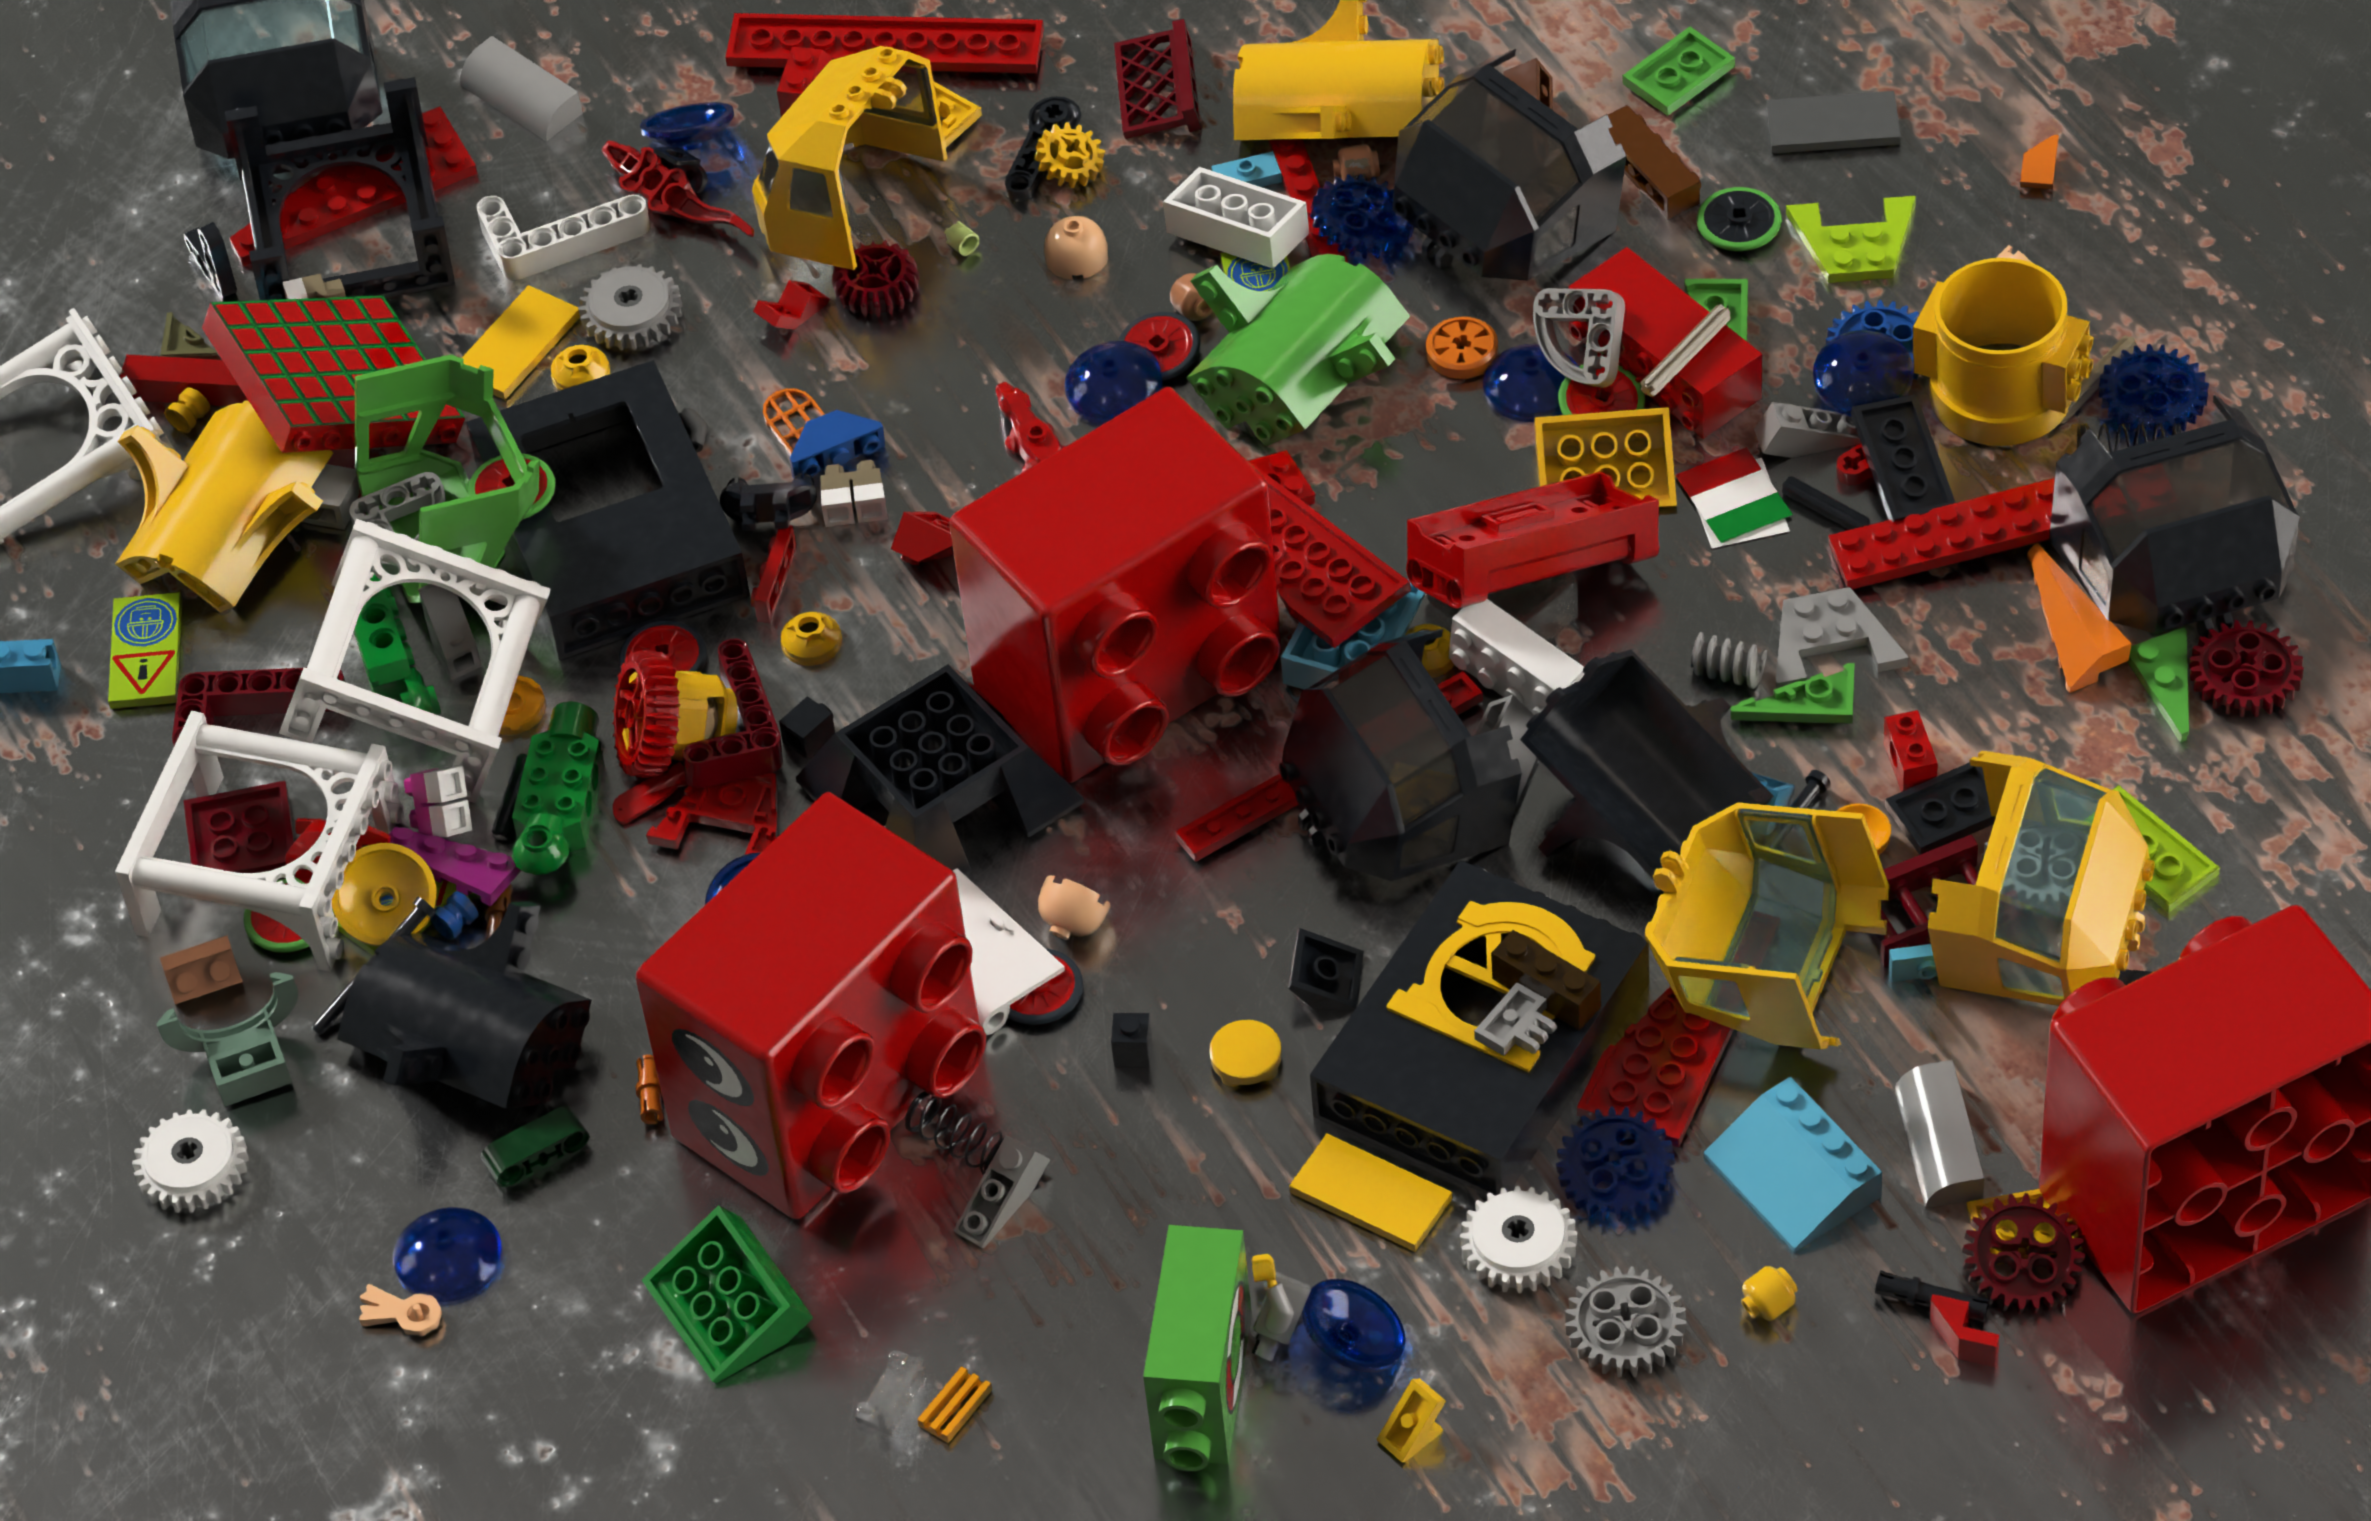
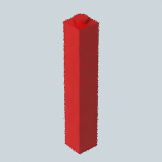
(166, 377)

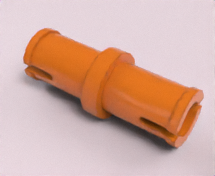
(649, 1090)

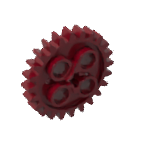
(2246, 668)
(2023, 1220)

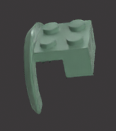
(244, 1055)

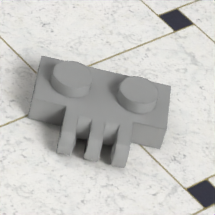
(1516, 1021)

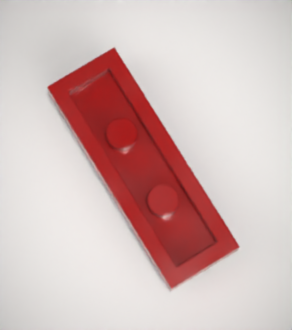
(773, 574)

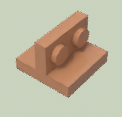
(200, 969)

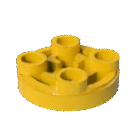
(1245, 1053)

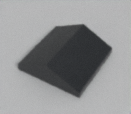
(1325, 972)

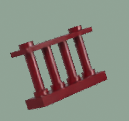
(1916, 873)

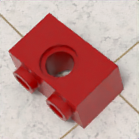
(1909, 749)

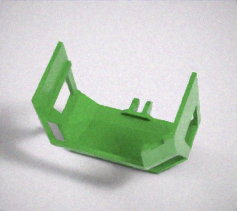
(464, 524)

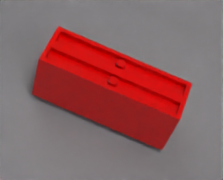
(1657, 317)

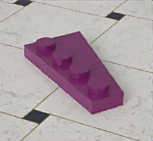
(461, 864)

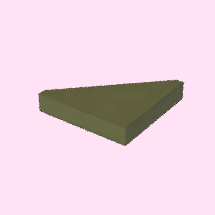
(184, 342)

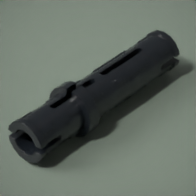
(1920, 1293)

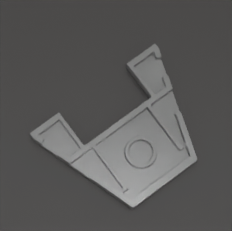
(1831, 624)

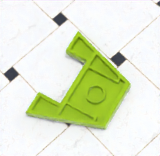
(1855, 250)

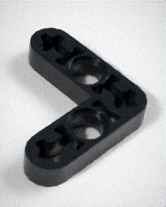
(211, 255)

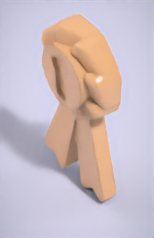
(414, 1315)

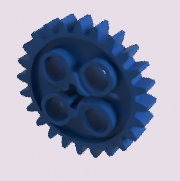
(1882, 319)

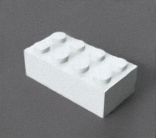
(1236, 217)
(1509, 655)

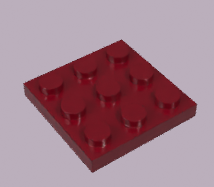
(241, 829)

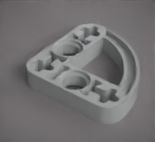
(1598, 320)
(422, 498)

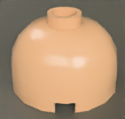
(1075, 248)
(1070, 908)

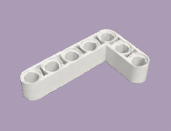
(562, 240)

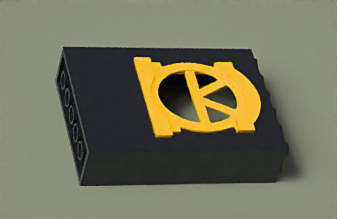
(1419, 1079)

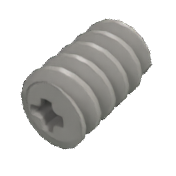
(1728, 661)

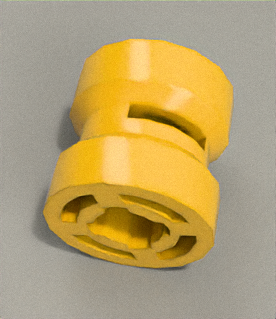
(186, 411)

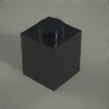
(807, 727)
(1131, 1040)

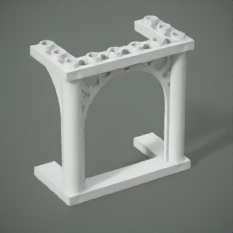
(420, 563)
(297, 906)

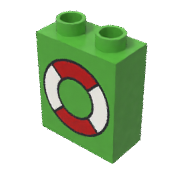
(1197, 1346)

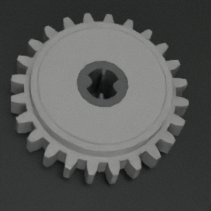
(630, 307)

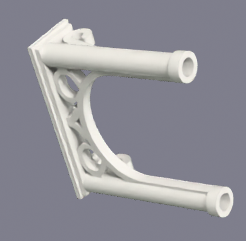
(70, 360)

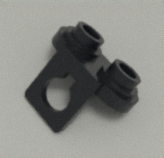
(677, 158)

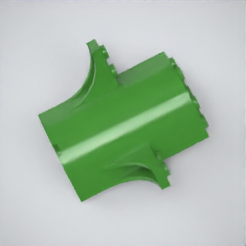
(1294, 343)

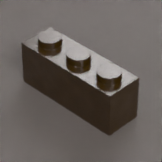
(1568, 990)

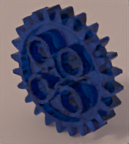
(1359, 217)
(2153, 389)
(1626, 1191)

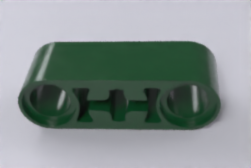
(535, 1146)

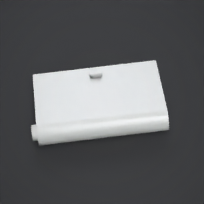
(1004, 957)

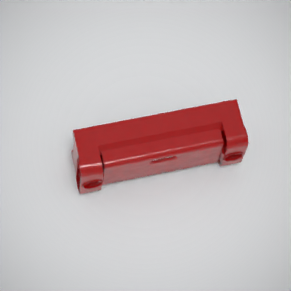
(1528, 538)

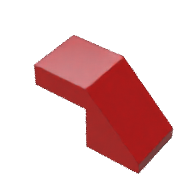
(794, 307)
(1968, 1344)

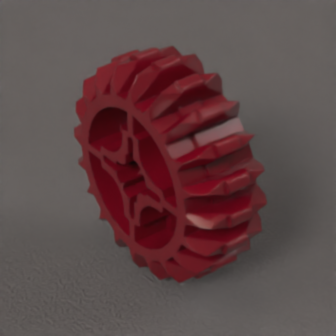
(881, 281)

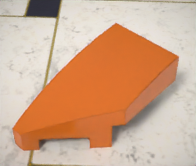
(2039, 164)

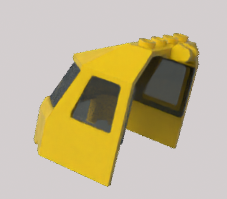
(859, 99)

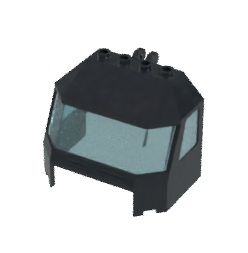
(294, 59)

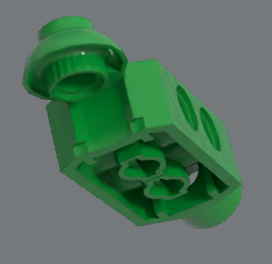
(388, 658)
(558, 789)

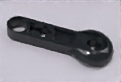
(1038, 121)

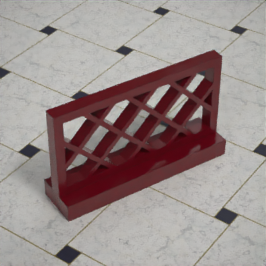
(1184, 82)

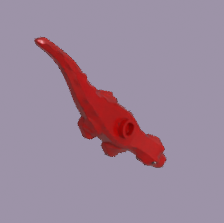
(666, 189)
(1029, 435)

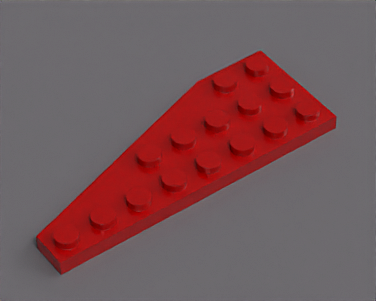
(357, 192)
(1325, 573)
(1658, 1068)

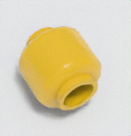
(1769, 1293)

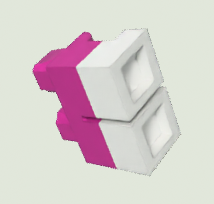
(430, 793)

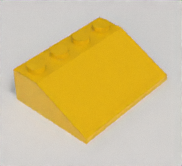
(1623, 444)

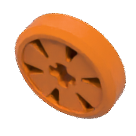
(1448, 336)

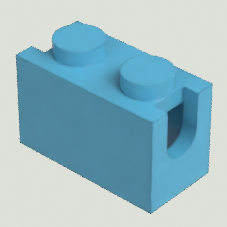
(29, 666)

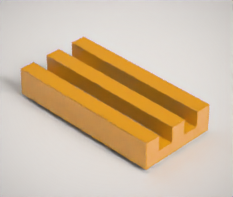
(960, 1377)

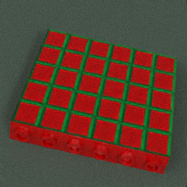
(302, 364)

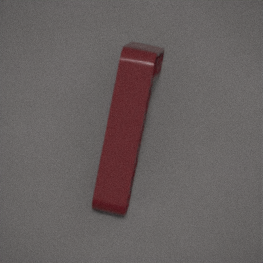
(235, 694)
(758, 744)

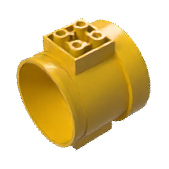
(2001, 393)

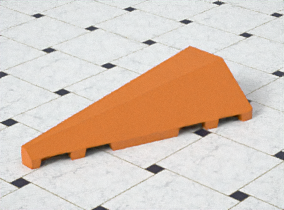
(2076, 625)

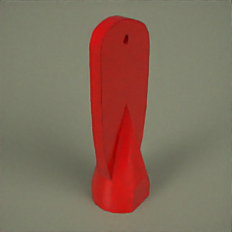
(648, 794)

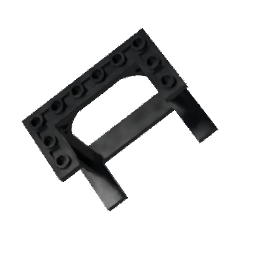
(355, 147)

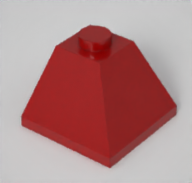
(923, 537)

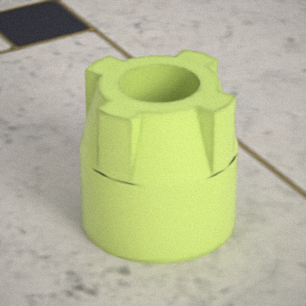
(962, 238)

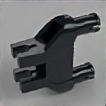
(768, 502)

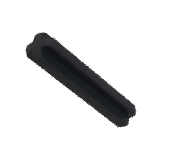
(1823, 504)
(503, 823)

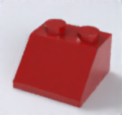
(800, 70)

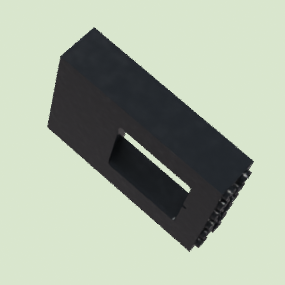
(636, 558)

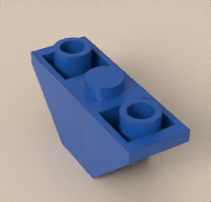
(834, 440)

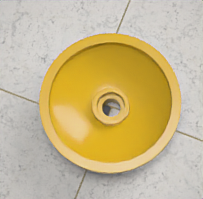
(379, 872)

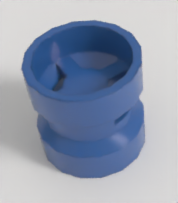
(452, 916)

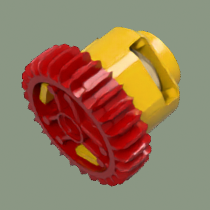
(665, 711)

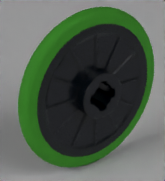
(1739, 219)

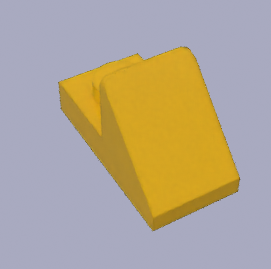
(1412, 1421)

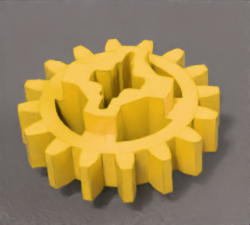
(1069, 155)

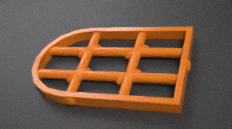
(788, 392)

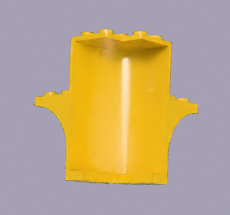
(1334, 83)
(219, 507)

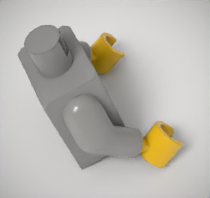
(1280, 1307)

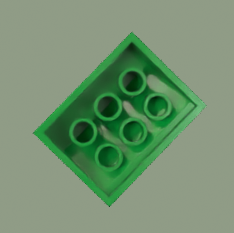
(726, 1296)

